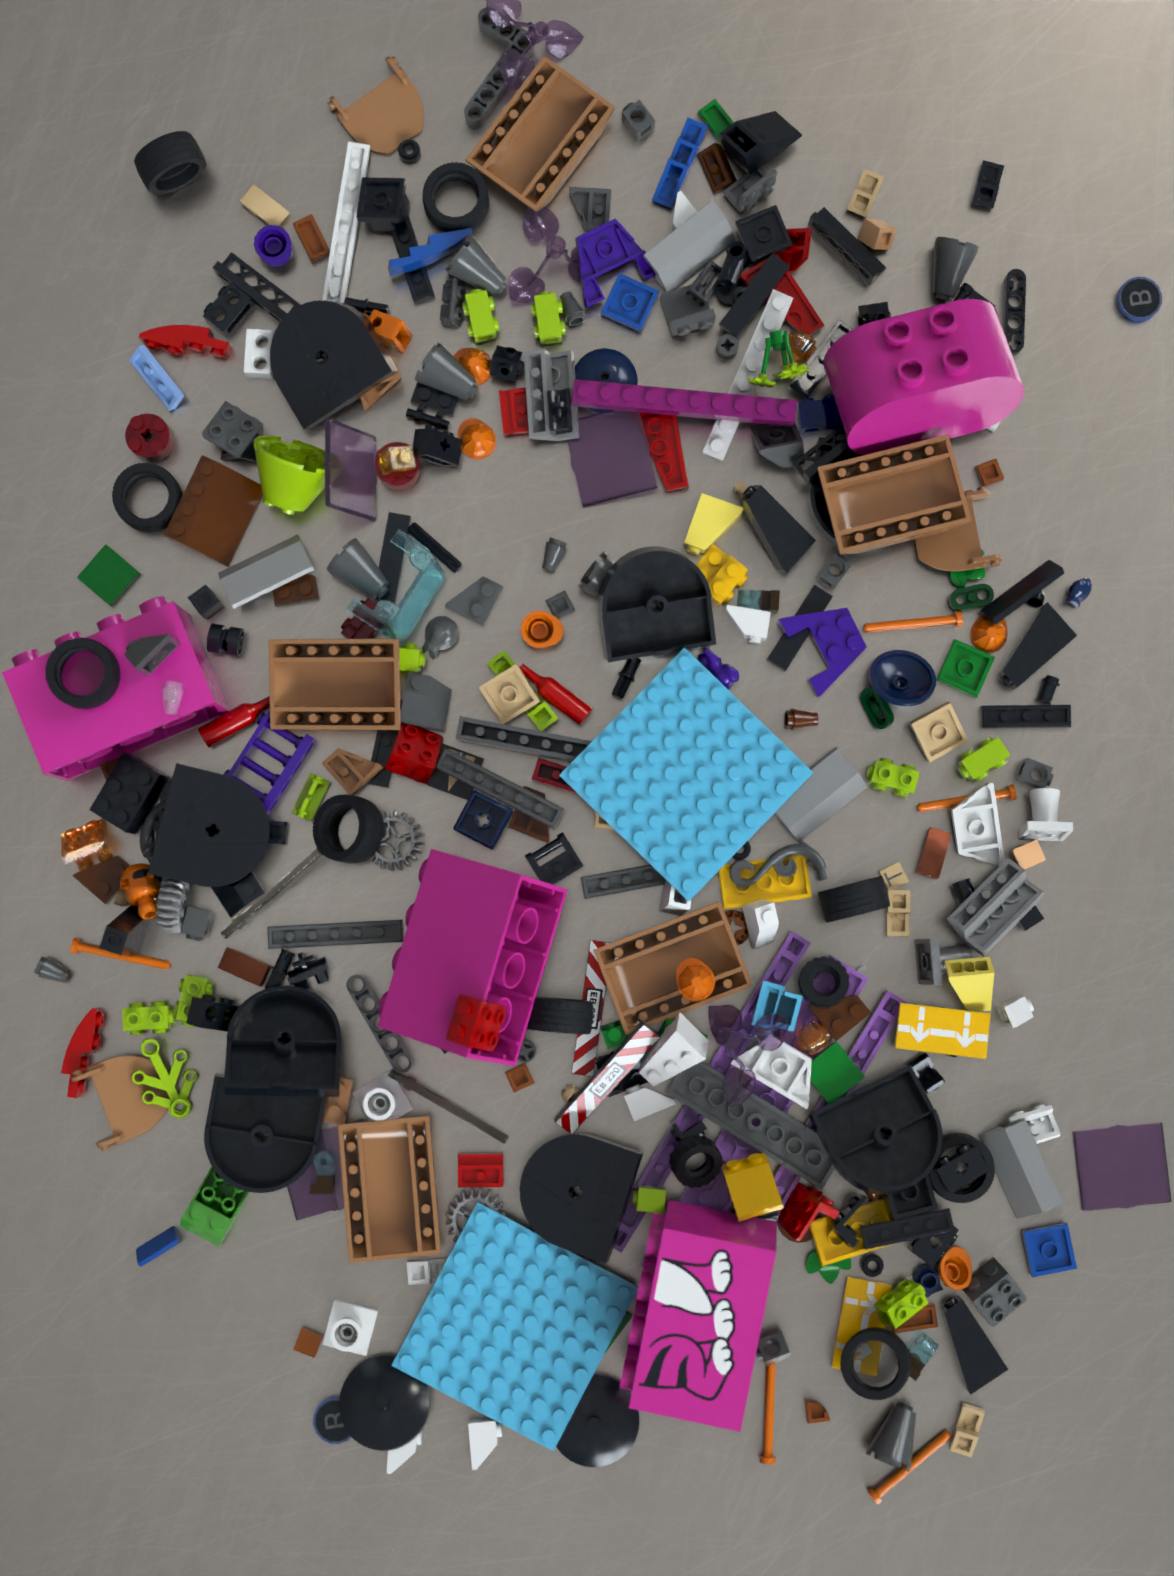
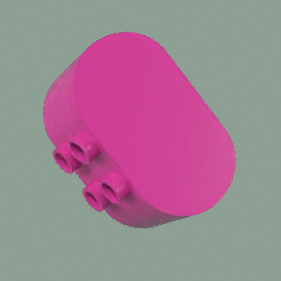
(923, 376)

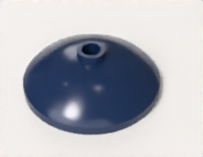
(608, 362)
(902, 678)

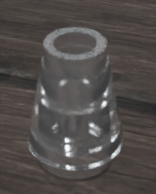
(172, 696)

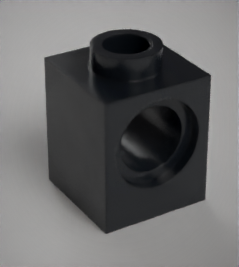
(205, 601)

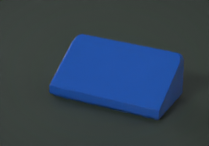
(158, 1245)

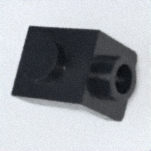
(927, 1073)
(696, 1129)

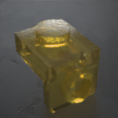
(396, 459)

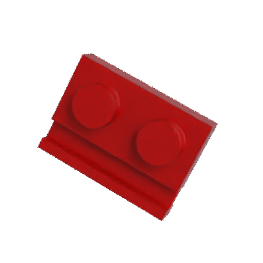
(514, 411)
(480, 1170)

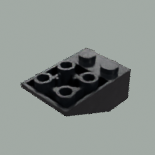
(758, 140)

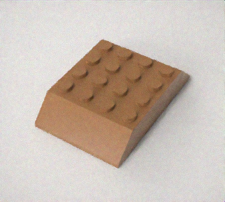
(541, 135)
(894, 495)
(334, 684)
(644, 966)
(389, 1189)

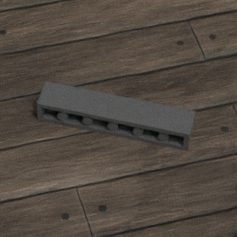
(519, 739)

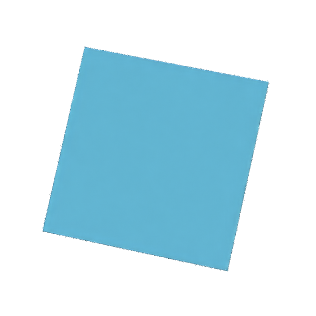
(686, 774)
(515, 1326)

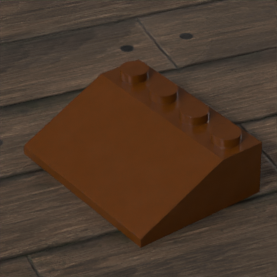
(214, 511)

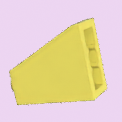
(709, 523)
(972, 981)

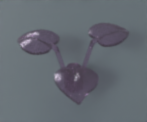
(559, 39)
(536, 226)
(771, 1033)

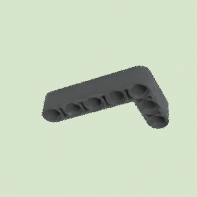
(489, 86)

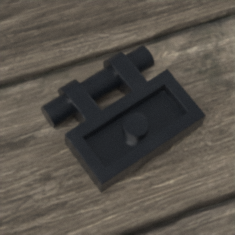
(435, 400)

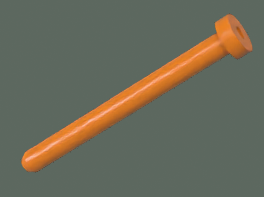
(917, 622)
(951, 802)
(77, 945)
(767, 1457)
(916, 1460)

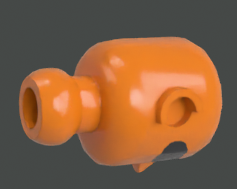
(141, 889)

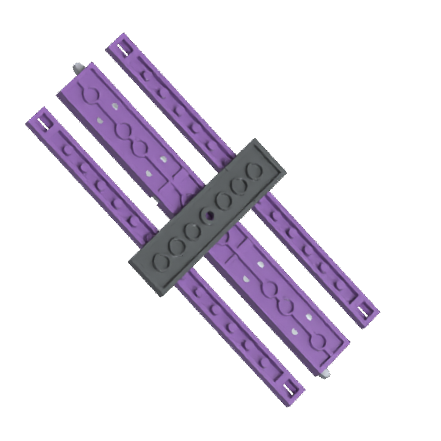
(761, 1120)

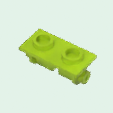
(310, 797)

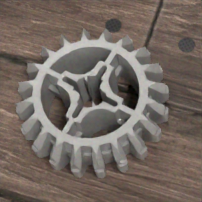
(410, 836)
(172, 905)
(465, 1213)

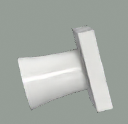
(1045, 818)
(390, 1091)
(358, 1319)

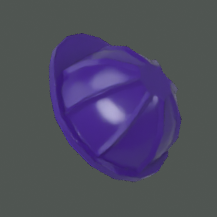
(273, 245)

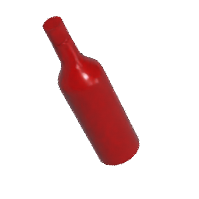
(559, 696)
(232, 722)

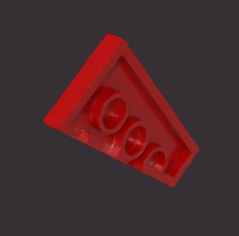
(801, 313)
(666, 449)

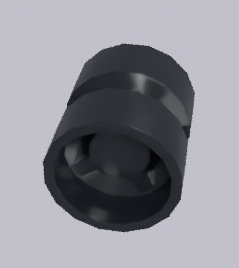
(226, 640)

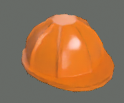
(475, 362)
(477, 438)
(541, 629)
(987, 635)
(694, 979)
(955, 1269)

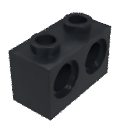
(233, 312)
(211, 1013)

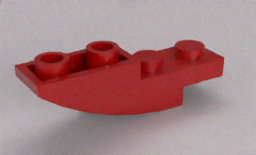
(178, 337)
(83, 1042)

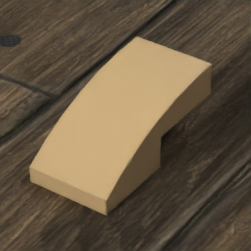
(865, 193)
(263, 206)
(898, 913)
(966, 1429)

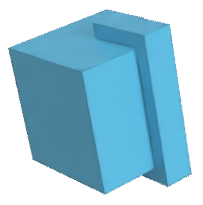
(775, 1000)

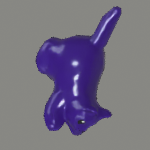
(723, 672)

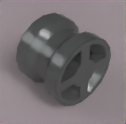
(727, 352)
(527, 1052)

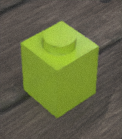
(649, 1199)

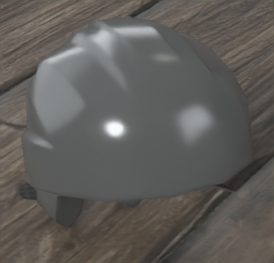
(440, 635)

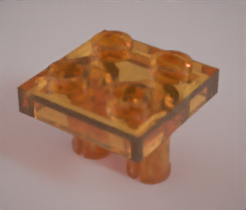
(83, 841)

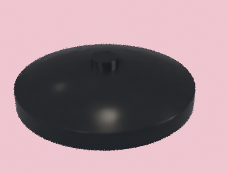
(383, 1405)
(601, 1425)

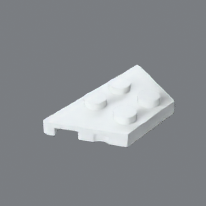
(978, 826)
(783, 1070)

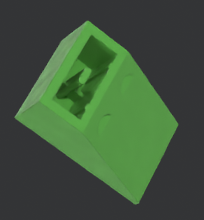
(213, 1209)

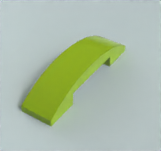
(539, 714)

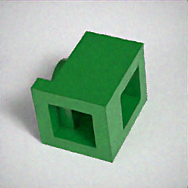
(613, 1034)

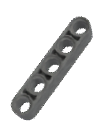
(370, 1017)

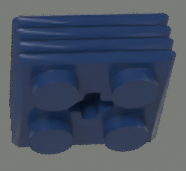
(476, 806)

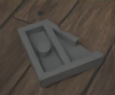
(591, 205)
(476, 600)

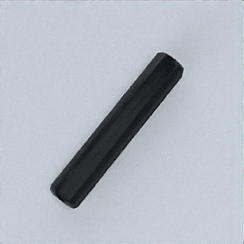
(435, 547)

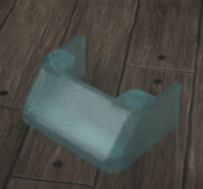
(400, 620)

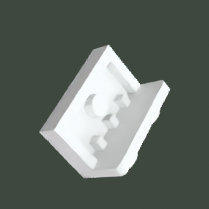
(1039, 1121)

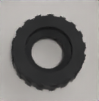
(823, 999)
(688, 1148)

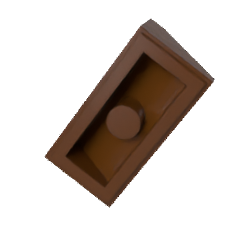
(716, 167)

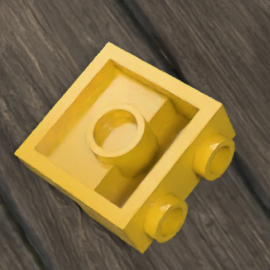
(722, 574)

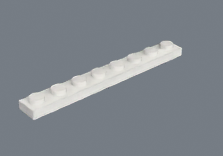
(346, 223)
(750, 367)

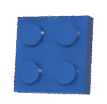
(629, 302)
(1049, 1249)

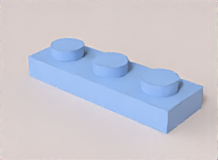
(156, 378)

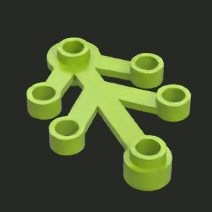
(166, 1081)

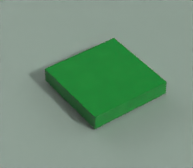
(108, 575)
(965, 668)
(834, 1073)

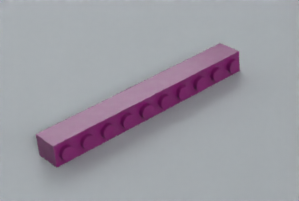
(684, 403)

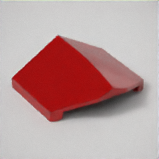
(799, 252)

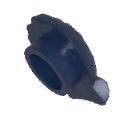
(1079, 591)
(929, 1279)

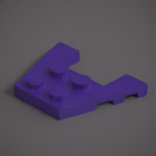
(603, 251)
(835, 639)

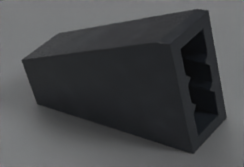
(777, 529)
(1038, 644)
(125, 933)
(973, 1351)

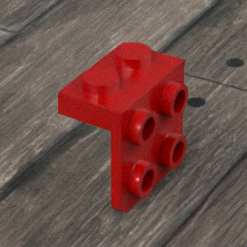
(415, 753)
(476, 1023)
(802, 1209)

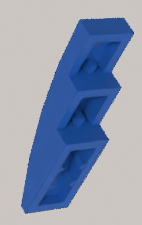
(680, 162)
(437, 247)

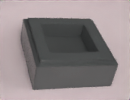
(560, 605)

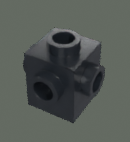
(873, 312)
(506, 363)

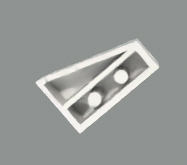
(674, 1052)

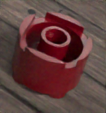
(140, 429)
(398, 479)

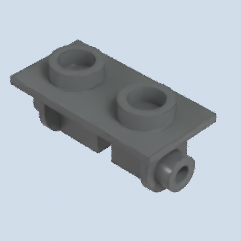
(453, 293)

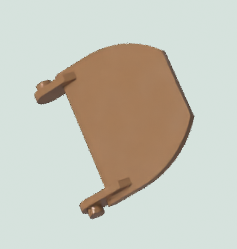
(385, 113)
(958, 547)
(122, 1097)

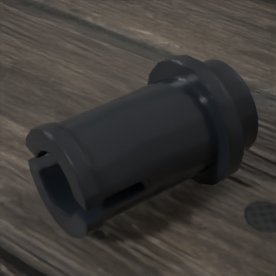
(1048, 689)

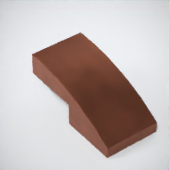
(933, 853)
(244, 966)

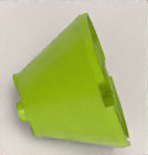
(289, 472)

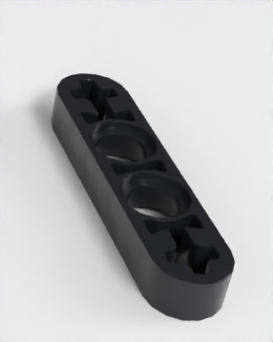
(1015, 312)

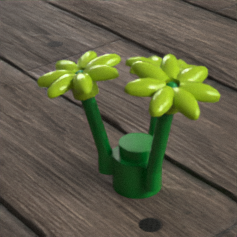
(780, 342)

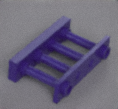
(291, 763)

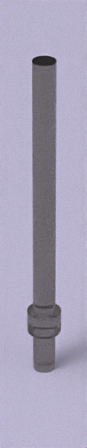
(241, 920)
(409, 1083)

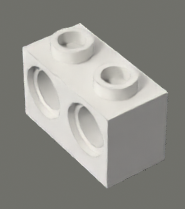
(255, 354)

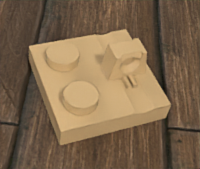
(509, 694)
(938, 731)

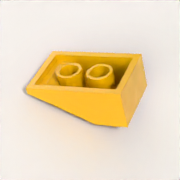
(751, 1186)

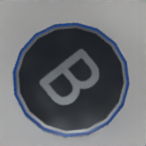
(1139, 299)
(328, 1422)

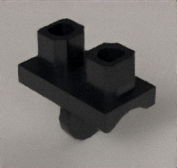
(559, 409)
(306, 968)

